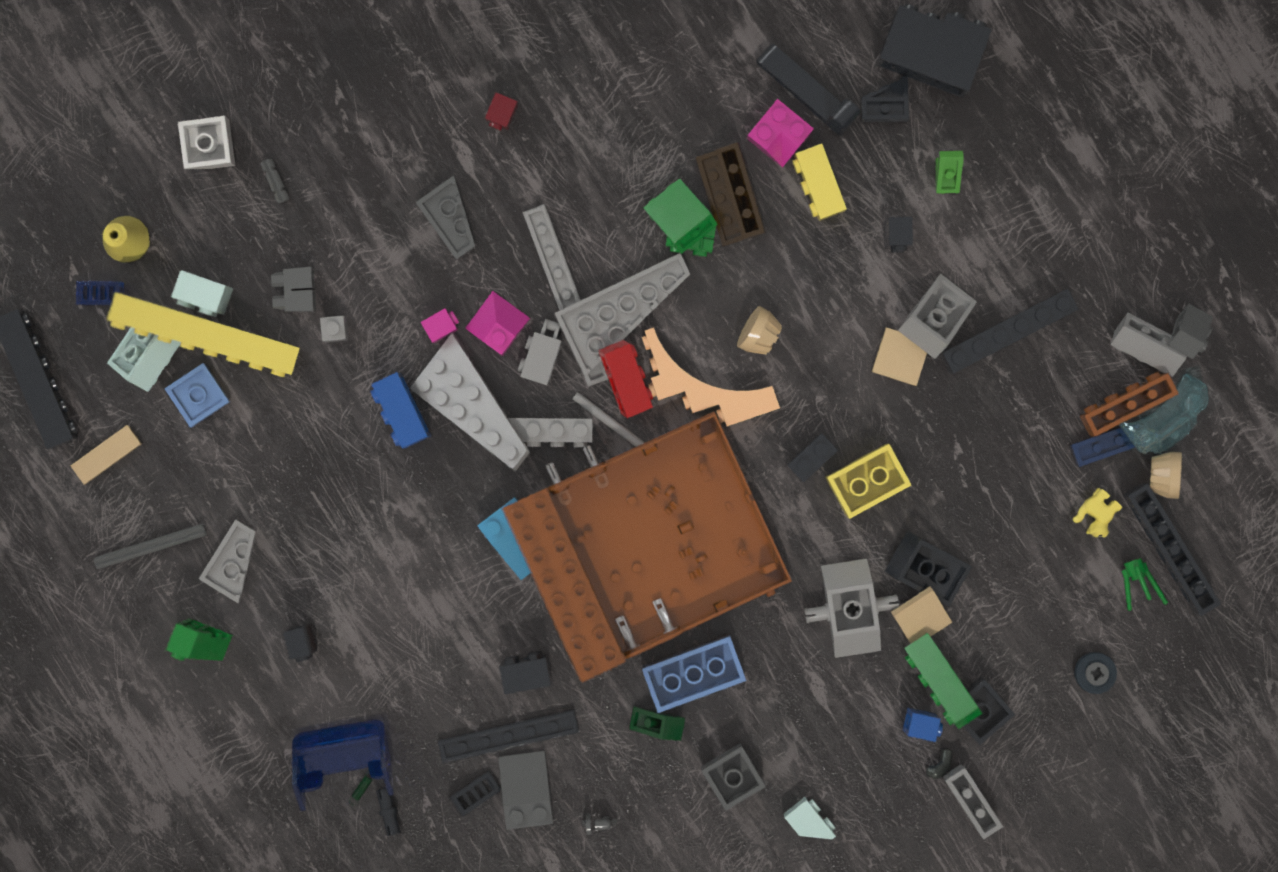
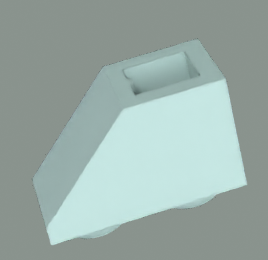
(807, 821)

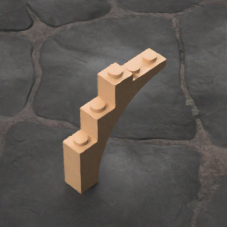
(672, 380)

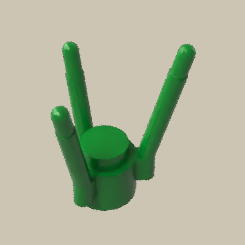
(1137, 570)

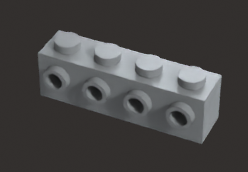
(554, 431)

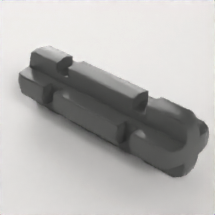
(274, 181)

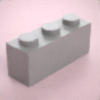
(1147, 344)
(972, 801)

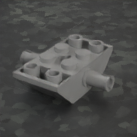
(844, 585)

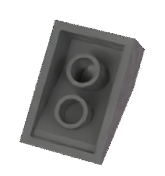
(525, 790)

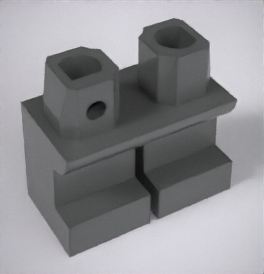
(292, 280)

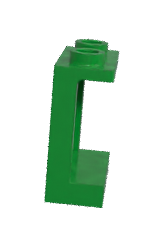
(680, 215)

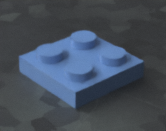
(197, 395)

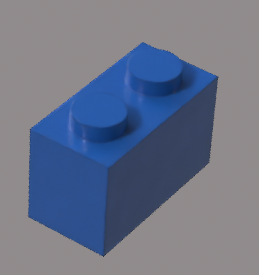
(922, 725)

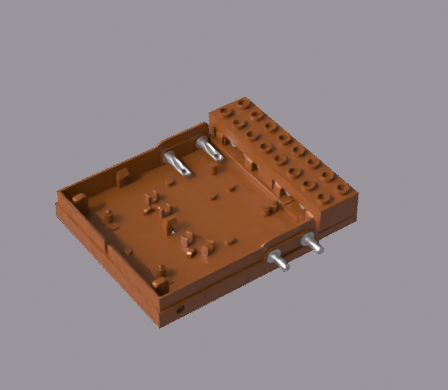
(613, 550)

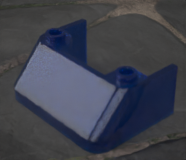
(338, 751)

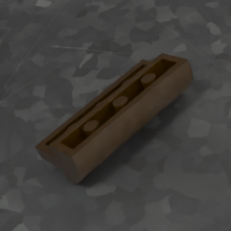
(730, 194)

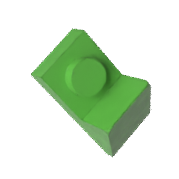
(949, 171)

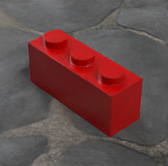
(626, 378)

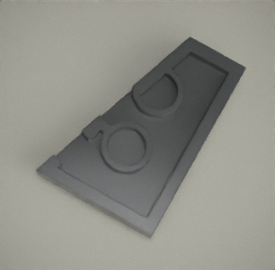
(447, 216)

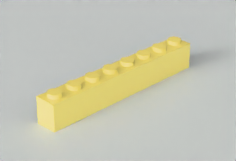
(202, 333)

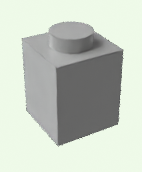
(334, 329)

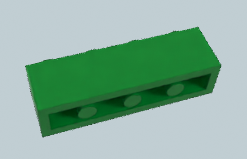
(943, 681)

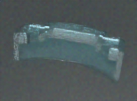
(1170, 421)

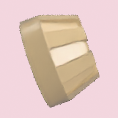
(759, 332)
(1166, 474)

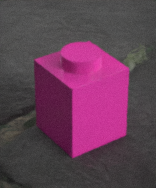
(440, 325)

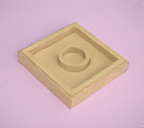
(899, 358)
(921, 615)

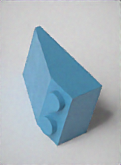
(500, 536)

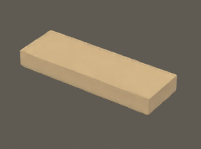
(106, 454)

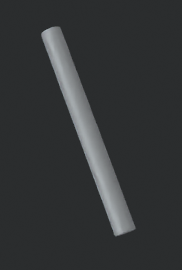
(608, 420)

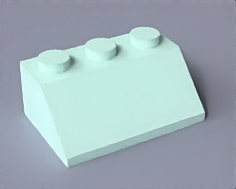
(142, 358)

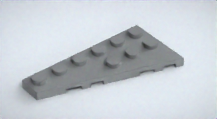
(617, 310)
(462, 396)

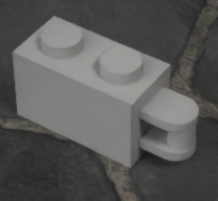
(541, 354)

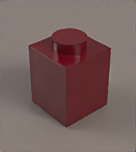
(501, 112)

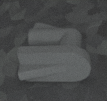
(602, 824)

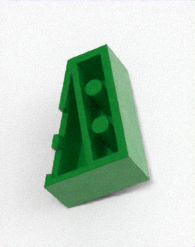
(198, 641)

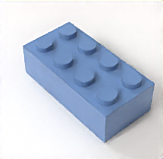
(693, 673)

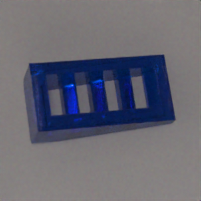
(118, 288)

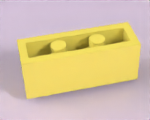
(819, 182)

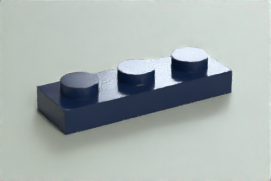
(1101, 446)

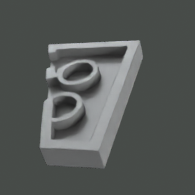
(230, 562)

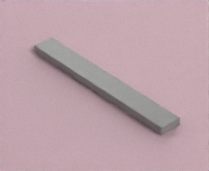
(557, 271)

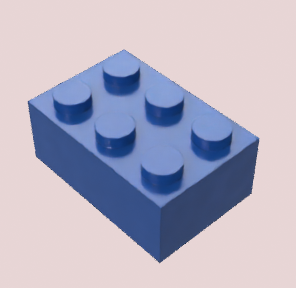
(400, 410)

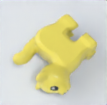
(1100, 511)

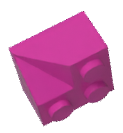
(780, 133)

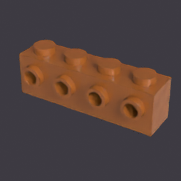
(1129, 404)

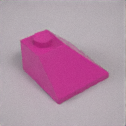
(497, 323)

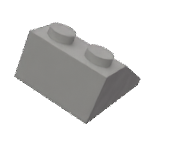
(937, 316)

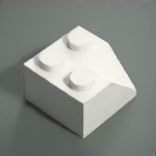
(206, 143)

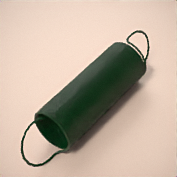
(362, 787)

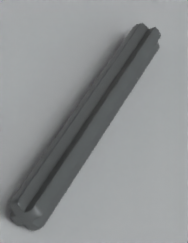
(150, 546)

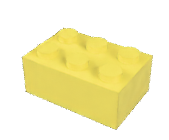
(868, 481)

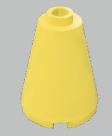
(126, 239)

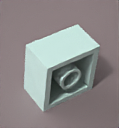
(200, 292)

